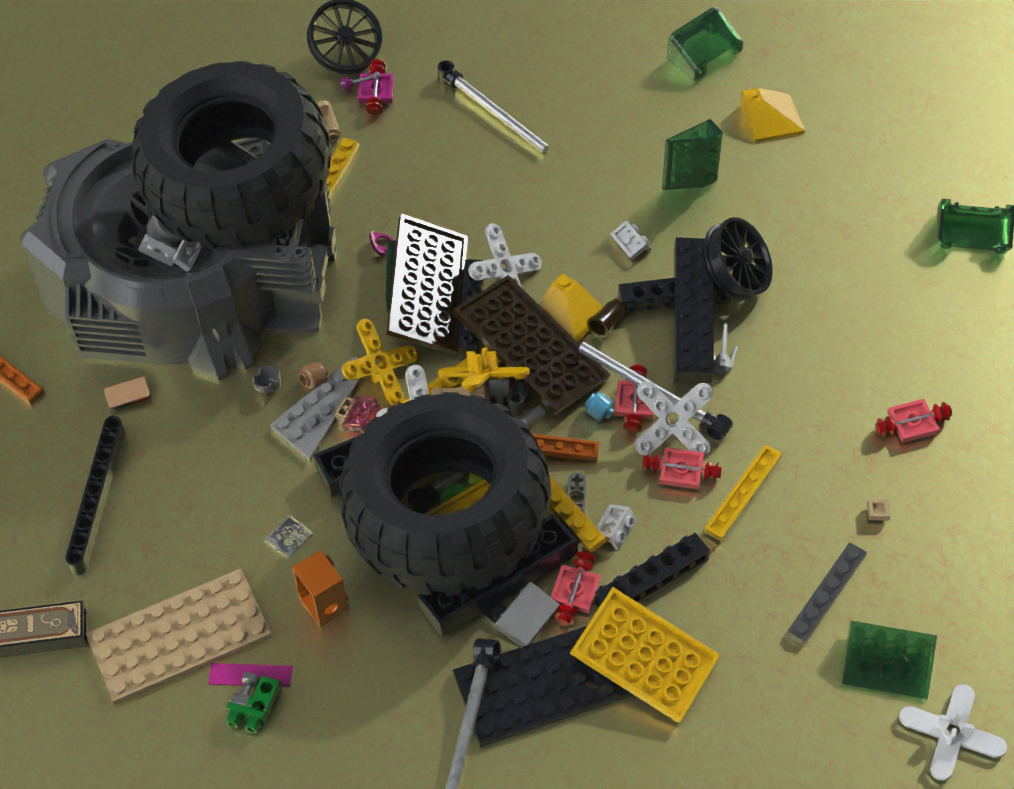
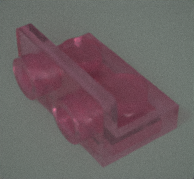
(361, 413)

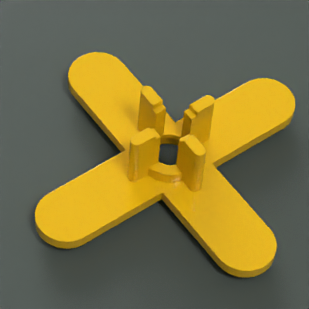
(480, 369)
(383, 371)

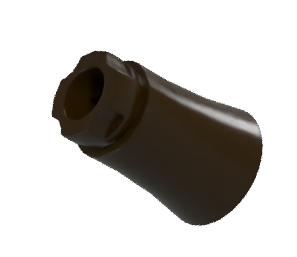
(606, 318)

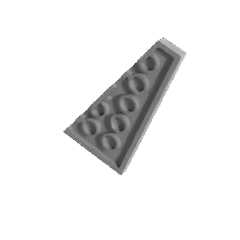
(314, 414)

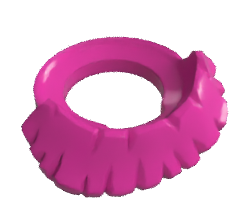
(373, 236)

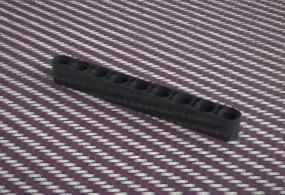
(107, 449)

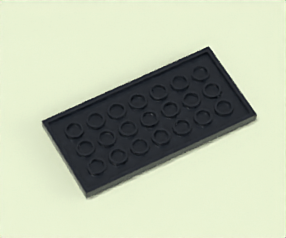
(536, 688)

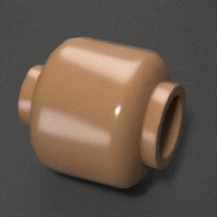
(313, 375)

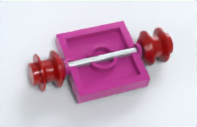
(376, 91)

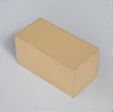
(343, 409)

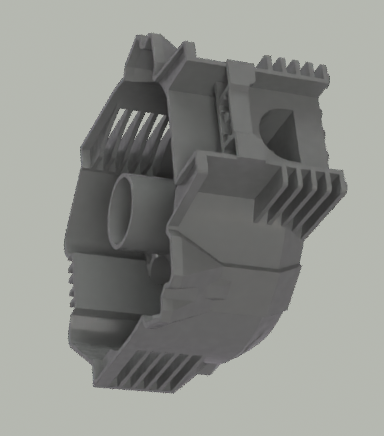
(160, 310)

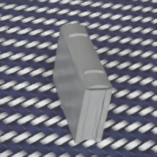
(526, 615)

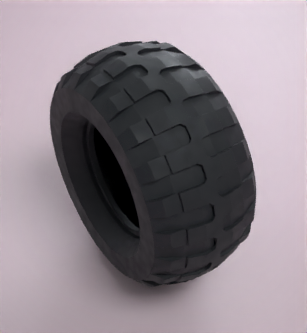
(218, 107)
(454, 548)

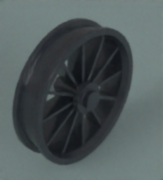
(344, 36)
(746, 277)

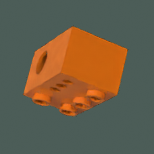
(323, 588)

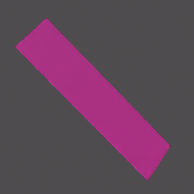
(232, 673)

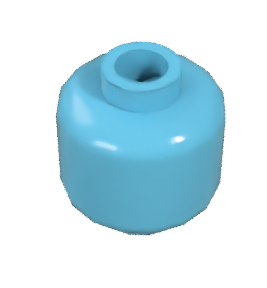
(599, 406)

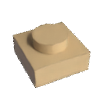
(878, 509)

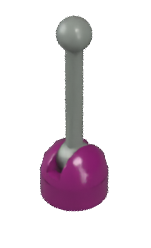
(347, 83)

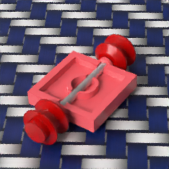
(630, 405)
(913, 420)
(681, 467)
(575, 588)

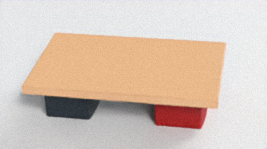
(127, 392)

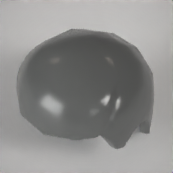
(267, 380)

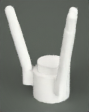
(722, 362)

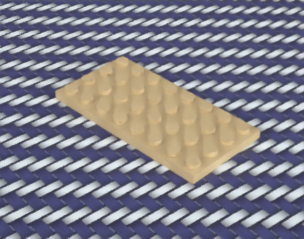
(178, 636)

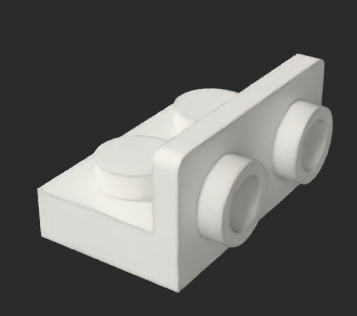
(629, 239)
(158, 249)
(616, 524)

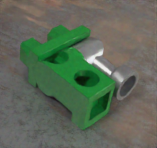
(253, 708)

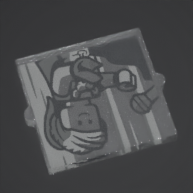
(289, 536)

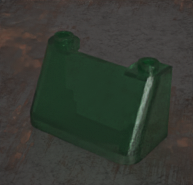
(702, 42)
(975, 227)

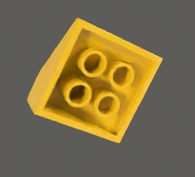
(770, 114)
(570, 306)

